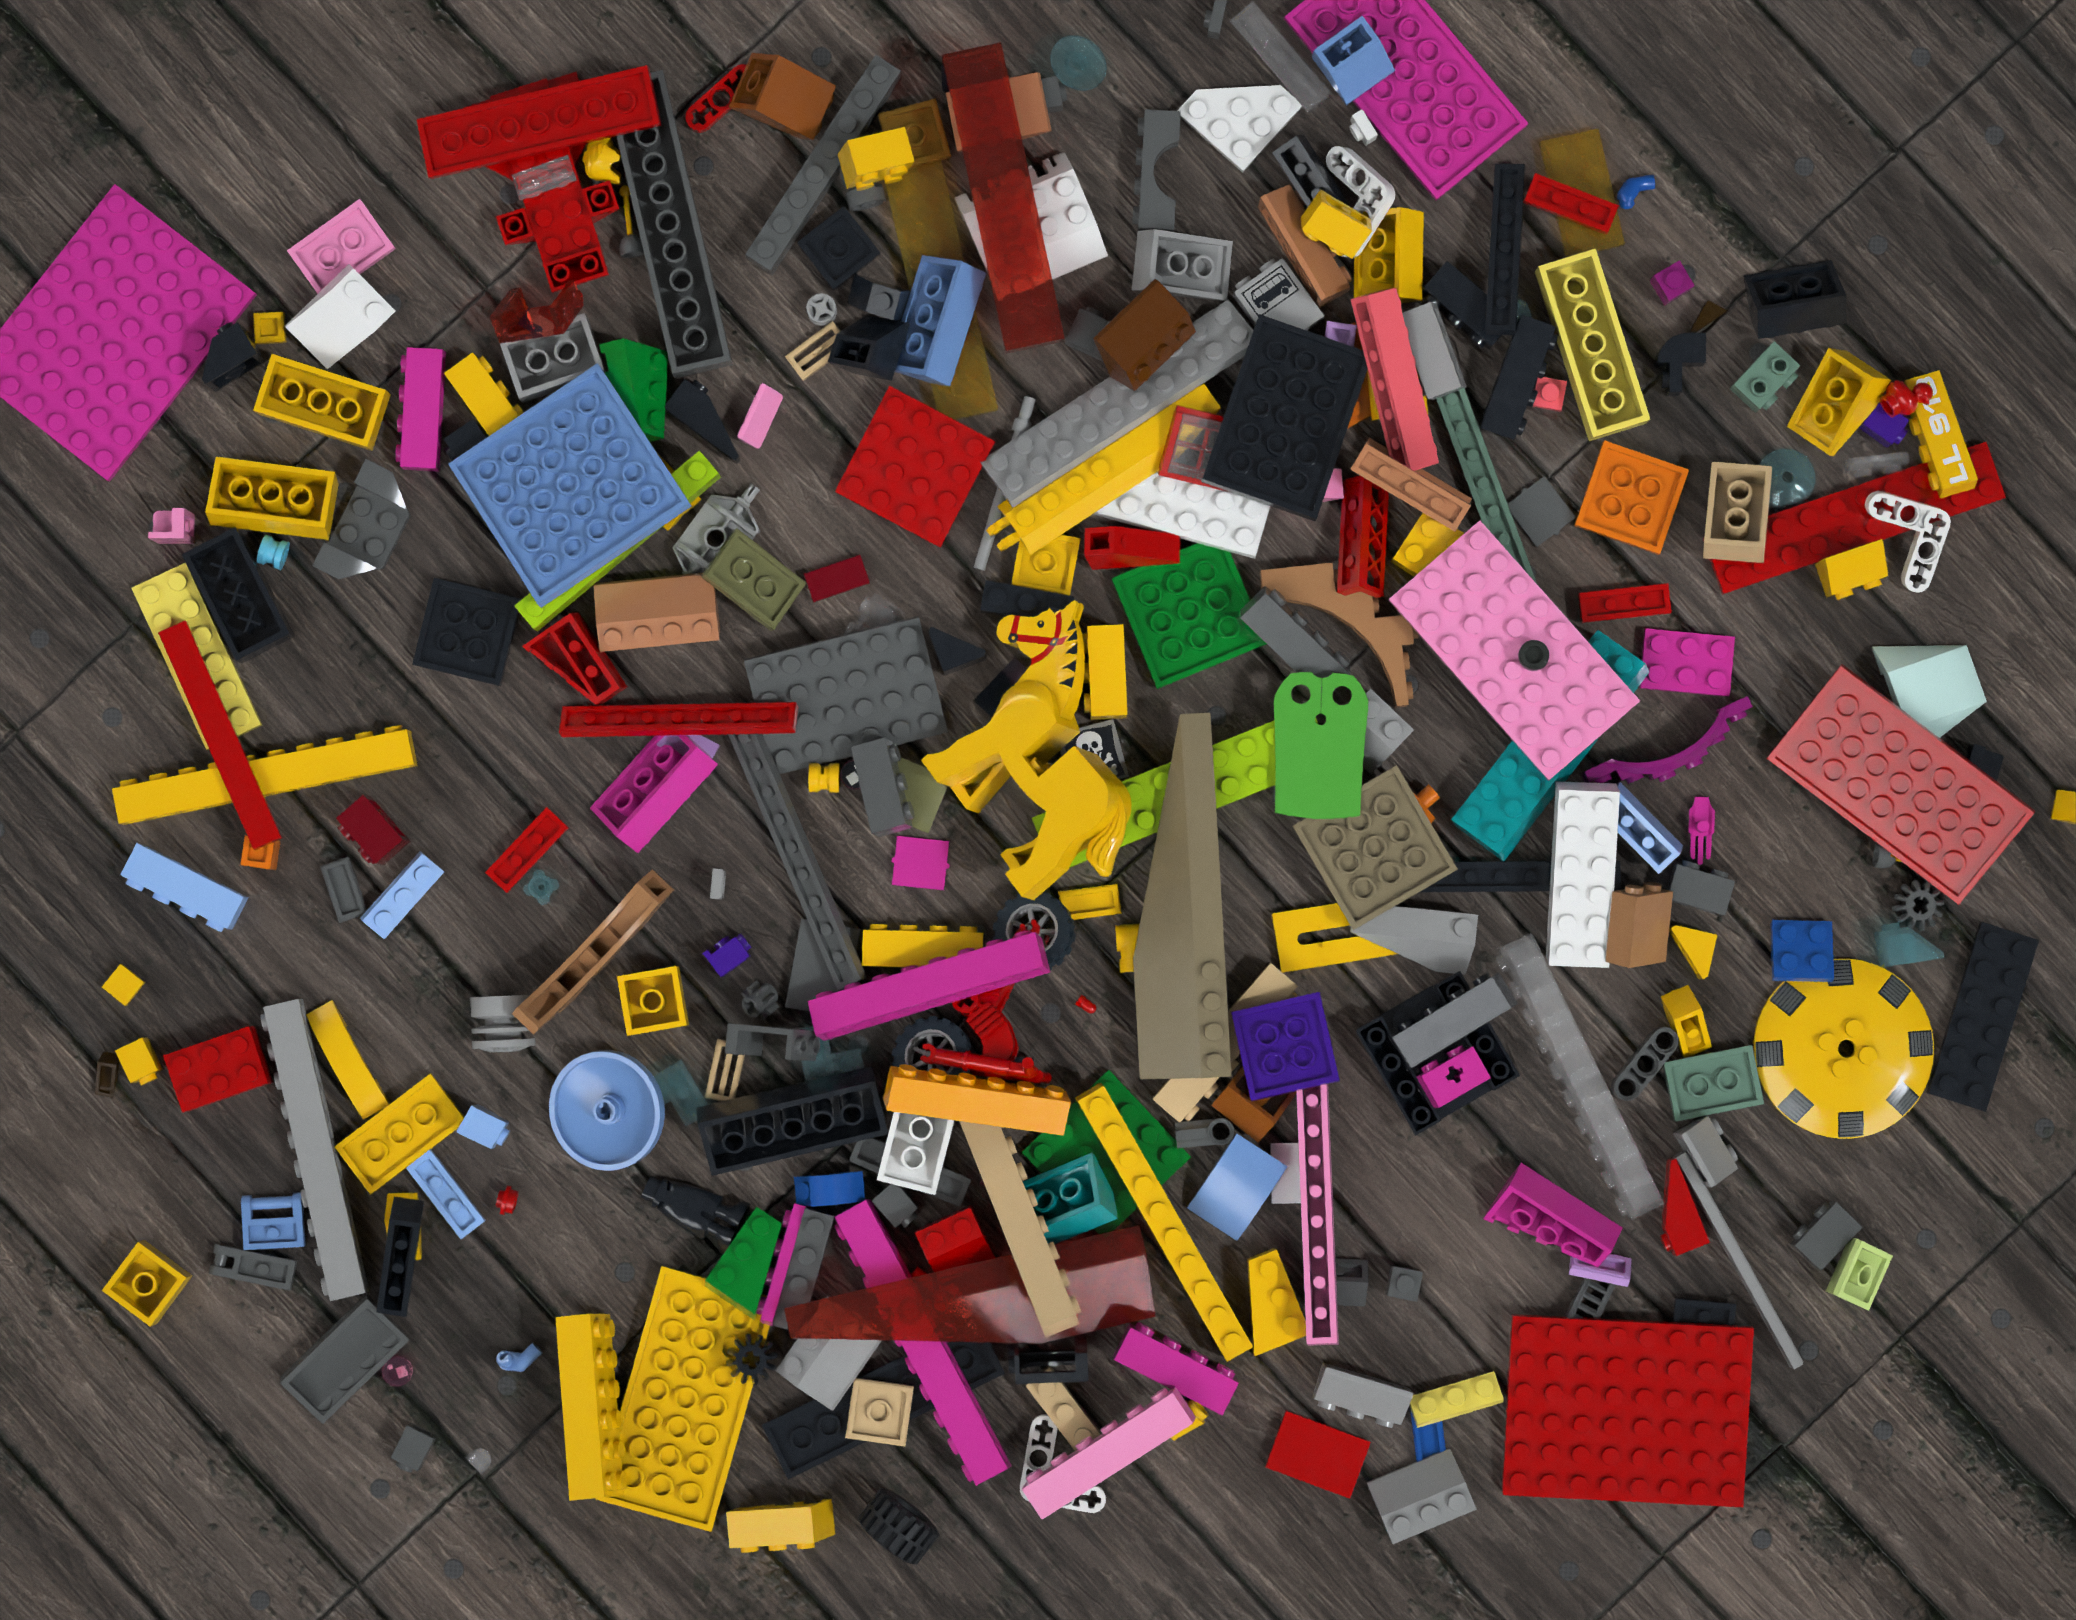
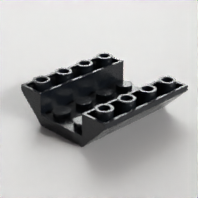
(1402, 1079)

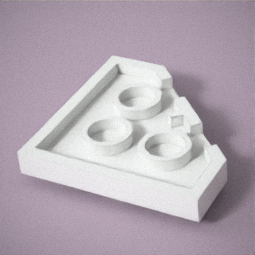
(1240, 119)

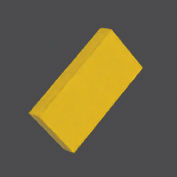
(1091, 901)

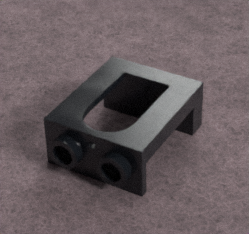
(1026, 1359)

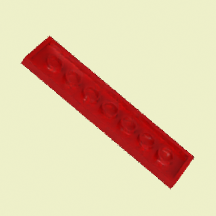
(538, 122)

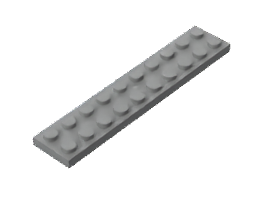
(1114, 409)

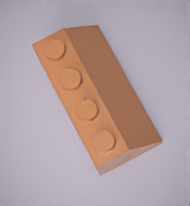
(1309, 258)
(655, 612)

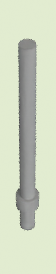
(1019, 426)

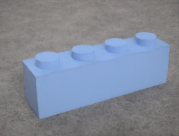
(184, 887)

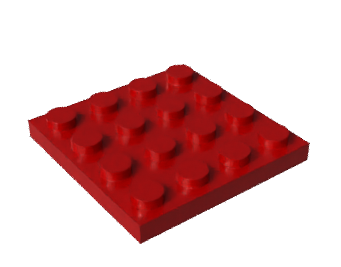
(915, 466)

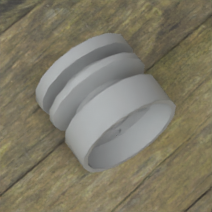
(501, 1027)

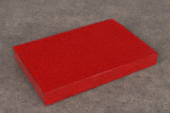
(1317, 1454)

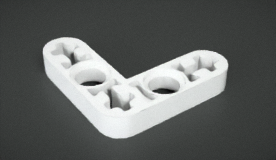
(1366, 191)
(1920, 523)
(1051, 1437)

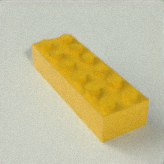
(590, 1406)

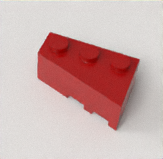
(575, 655)

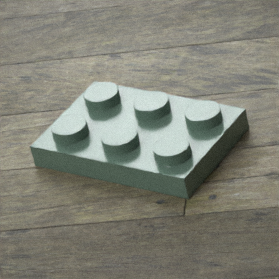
(1713, 1083)

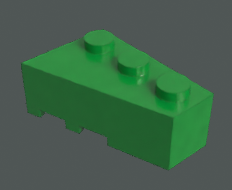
(641, 381)
(746, 1262)

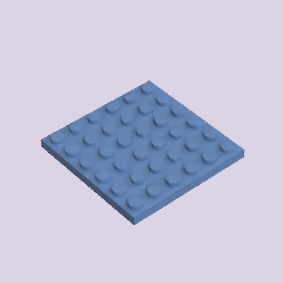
(569, 485)

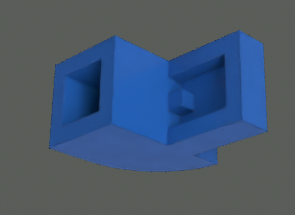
(829, 1189)

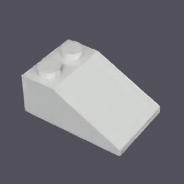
(340, 317)
(915, 1151)

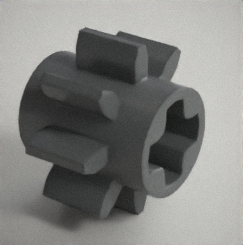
(759, 1000)

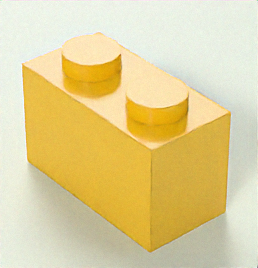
(1335, 225)

